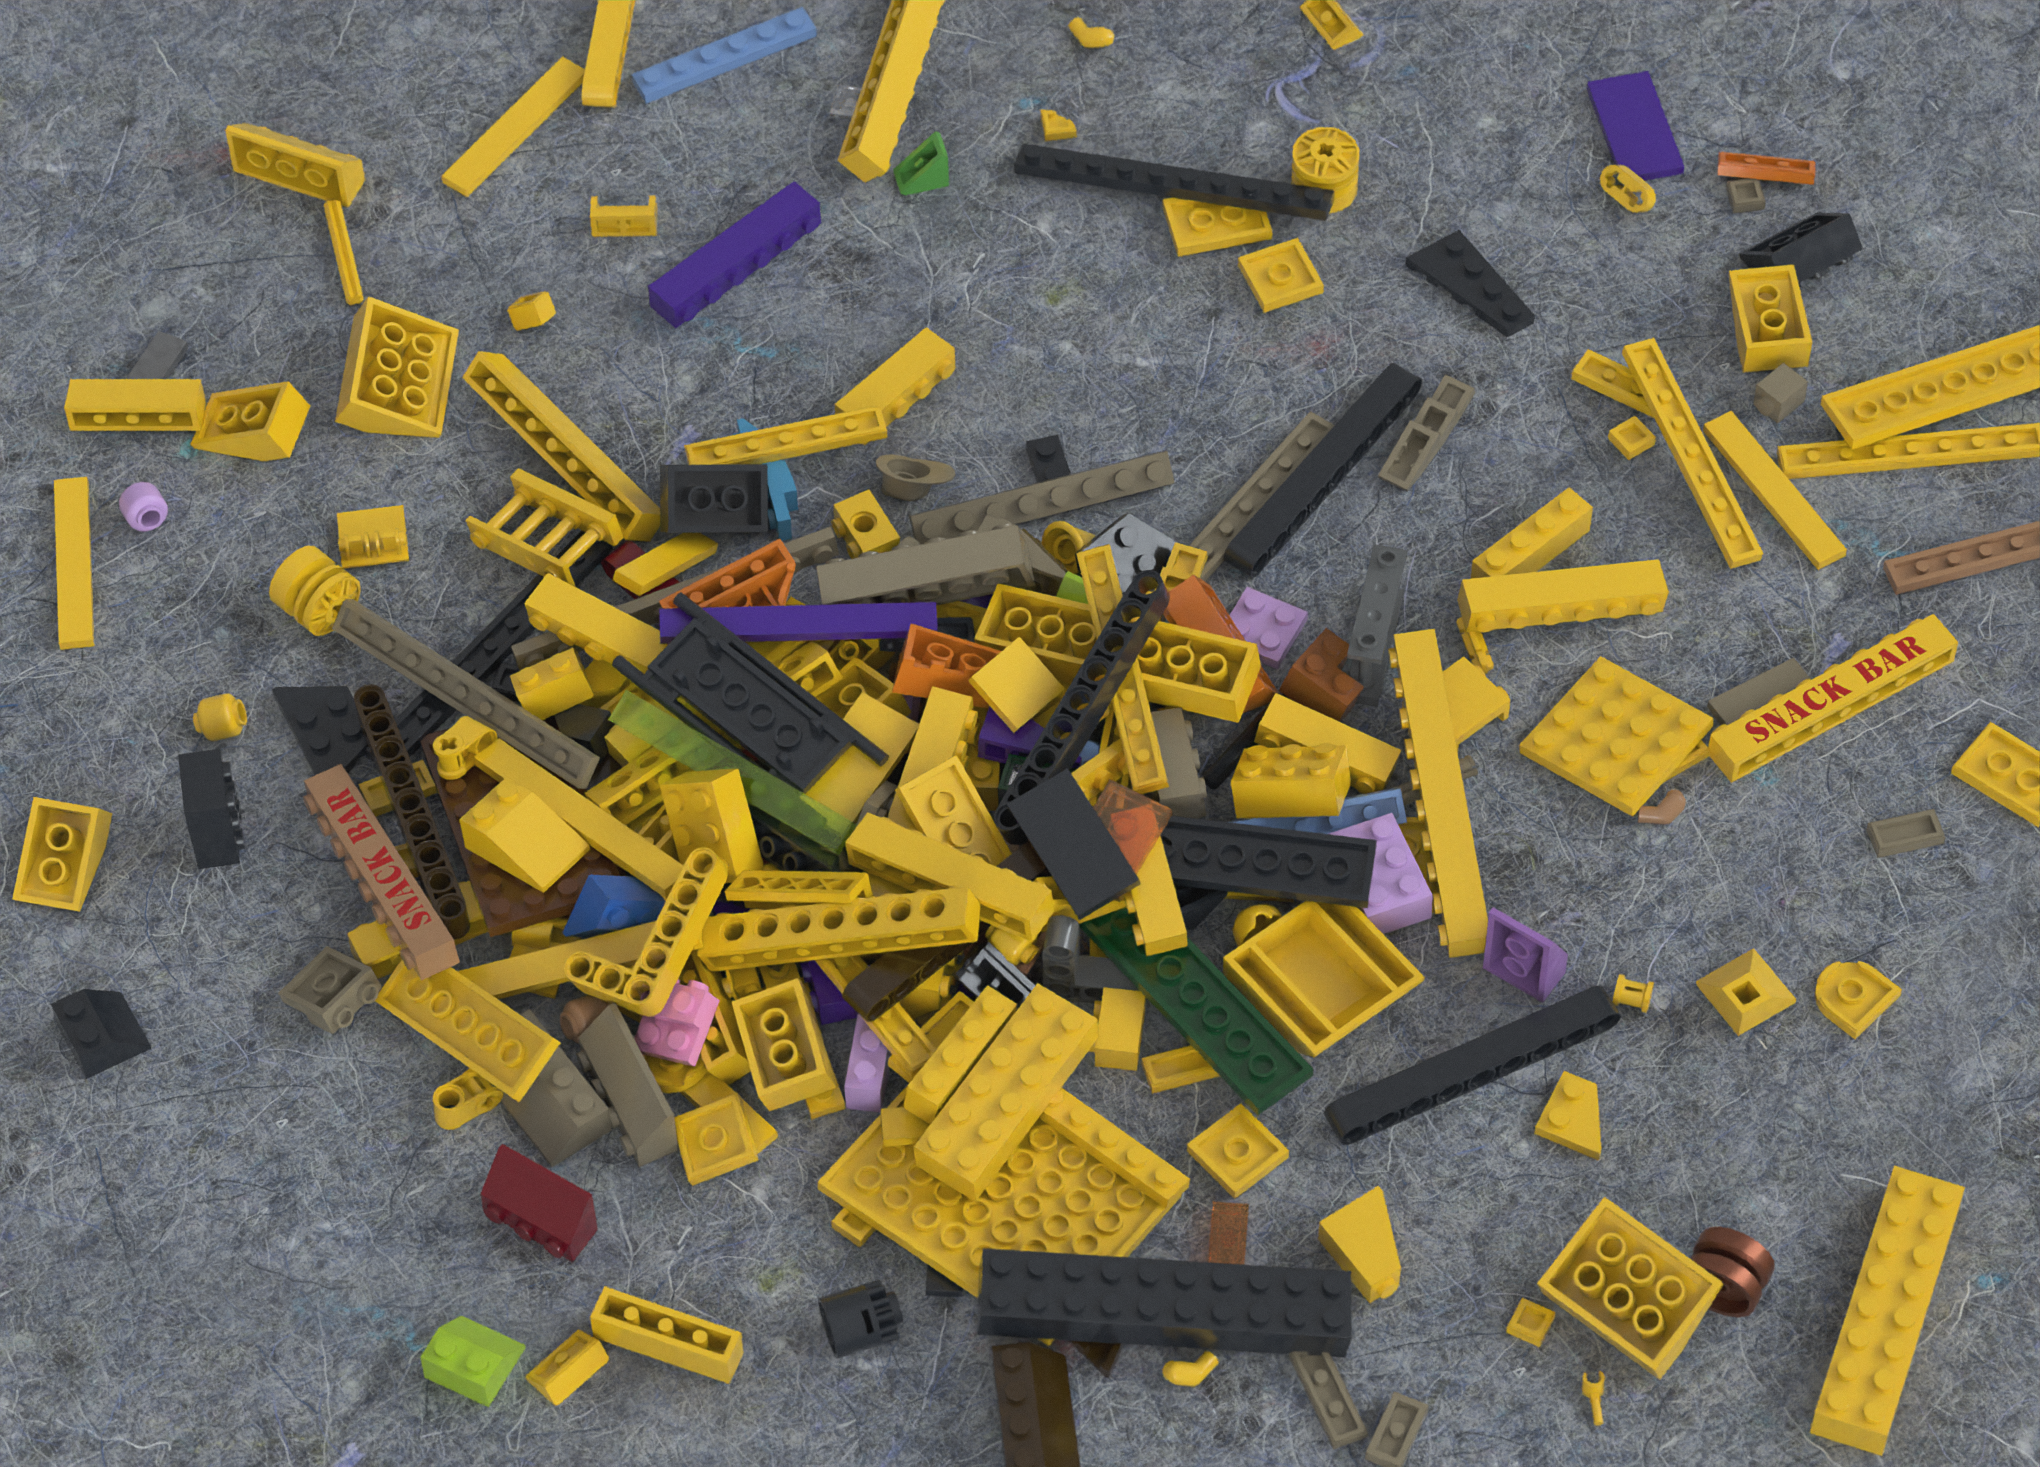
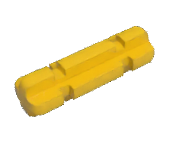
(1476, 647)

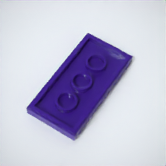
(1635, 125)

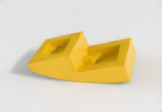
(1182, 564)

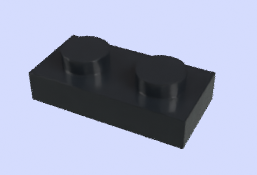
(1047, 458)

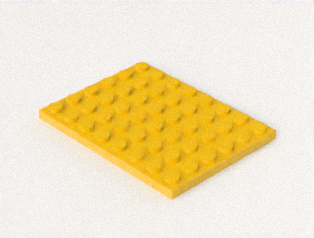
(1039, 1201)

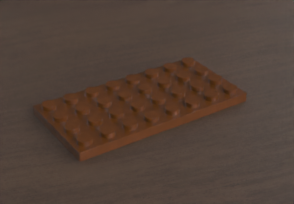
(501, 897)

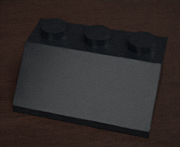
(1808, 245)

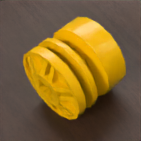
(1327, 161)
(312, 589)

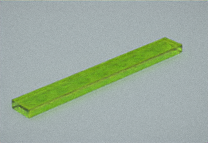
(759, 786)

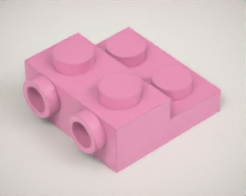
(681, 1025)

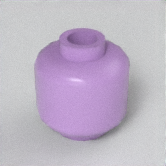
(143, 506)

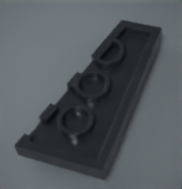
(1472, 281)

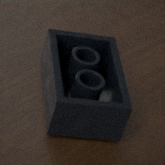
(713, 498)
(211, 808)

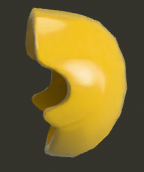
(1253, 920)

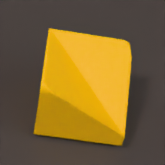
(531, 310)

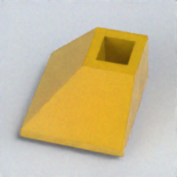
(1746, 991)

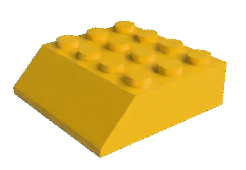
(1320, 974)

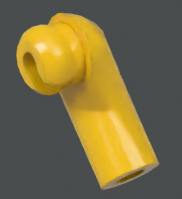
(1091, 36)

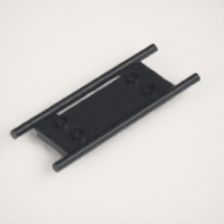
(746, 701)

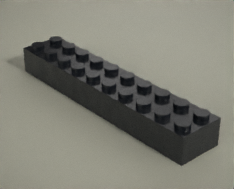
(1164, 1302)

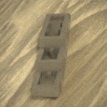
(1426, 433)

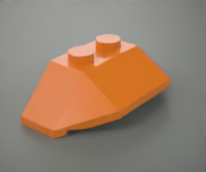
(754, 580)

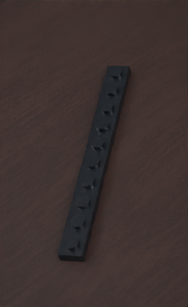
(1174, 182)
(488, 651)

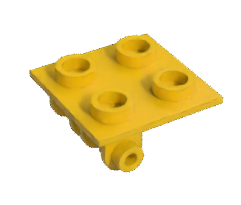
(372, 536)

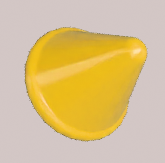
(1064, 541)

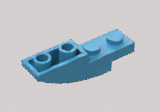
(781, 491)

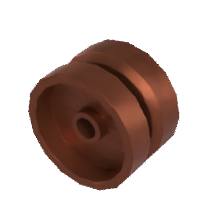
(1739, 1264)

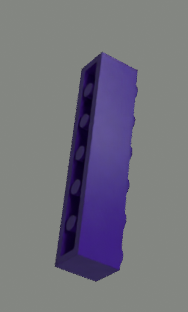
(734, 254)

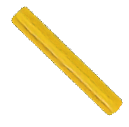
(343, 252)

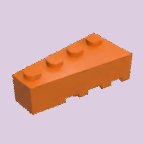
(940, 662)

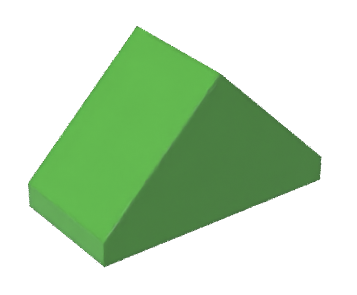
(924, 168)

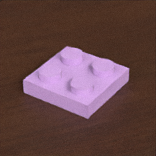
(1268, 624)

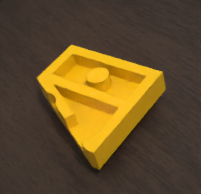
(1572, 1116)

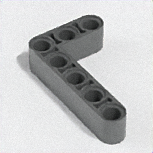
(1076, 975)

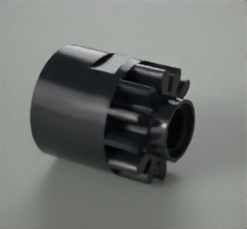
(860, 1318)

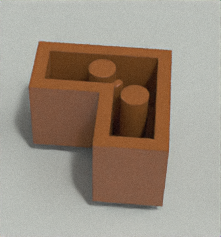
(1318, 678)

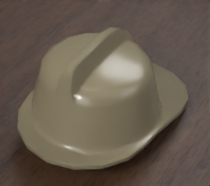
(911, 478)

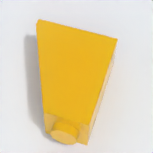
(1364, 1243)

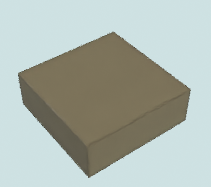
(1745, 195)

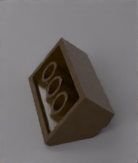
(1034, 1406)

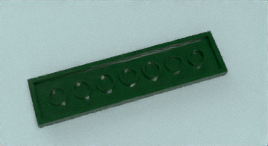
(1206, 1012)

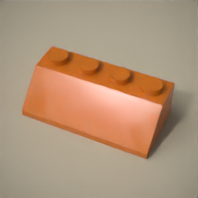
(1199, 608)

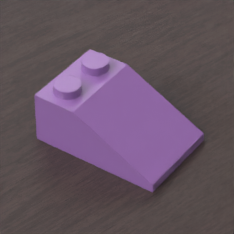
(1522, 956)

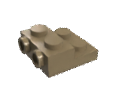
(331, 989)

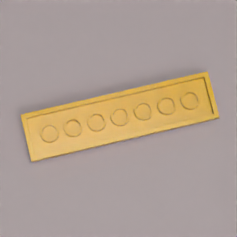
(1936, 389)

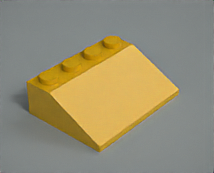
(396, 372)
(1630, 1287)

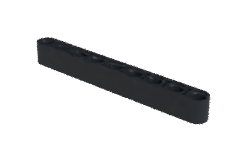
(1322, 470)
(1086, 690)
(1472, 1065)

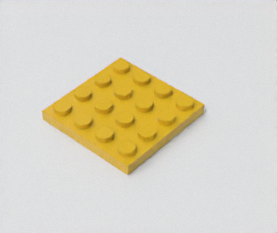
(1616, 736)

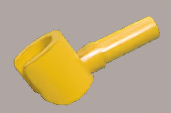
(1594, 1391)

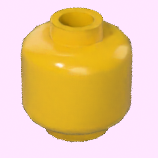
(220, 717)
(1011, 946)

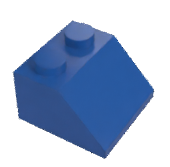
(612, 905)

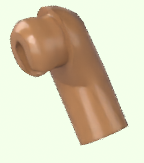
(1666, 811)

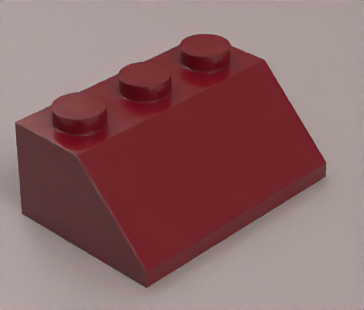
(538, 1204)

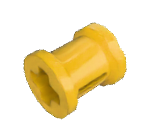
(1633, 993)

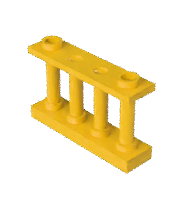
(550, 502)

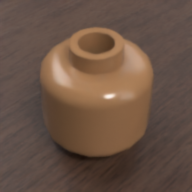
(580, 1014)

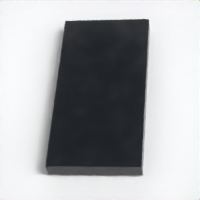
(1073, 844)

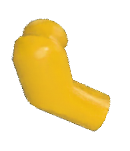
(1190, 1373)

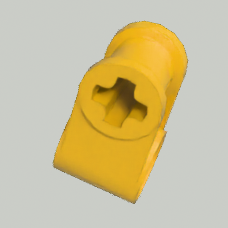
(460, 745)
(470, 1096)

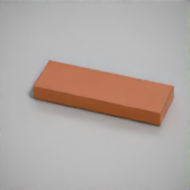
(1766, 168)

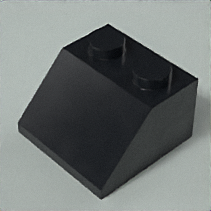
(99, 1029)

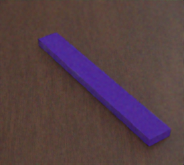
(810, 621)

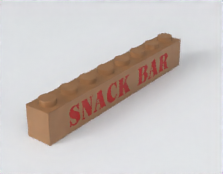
(381, 873)

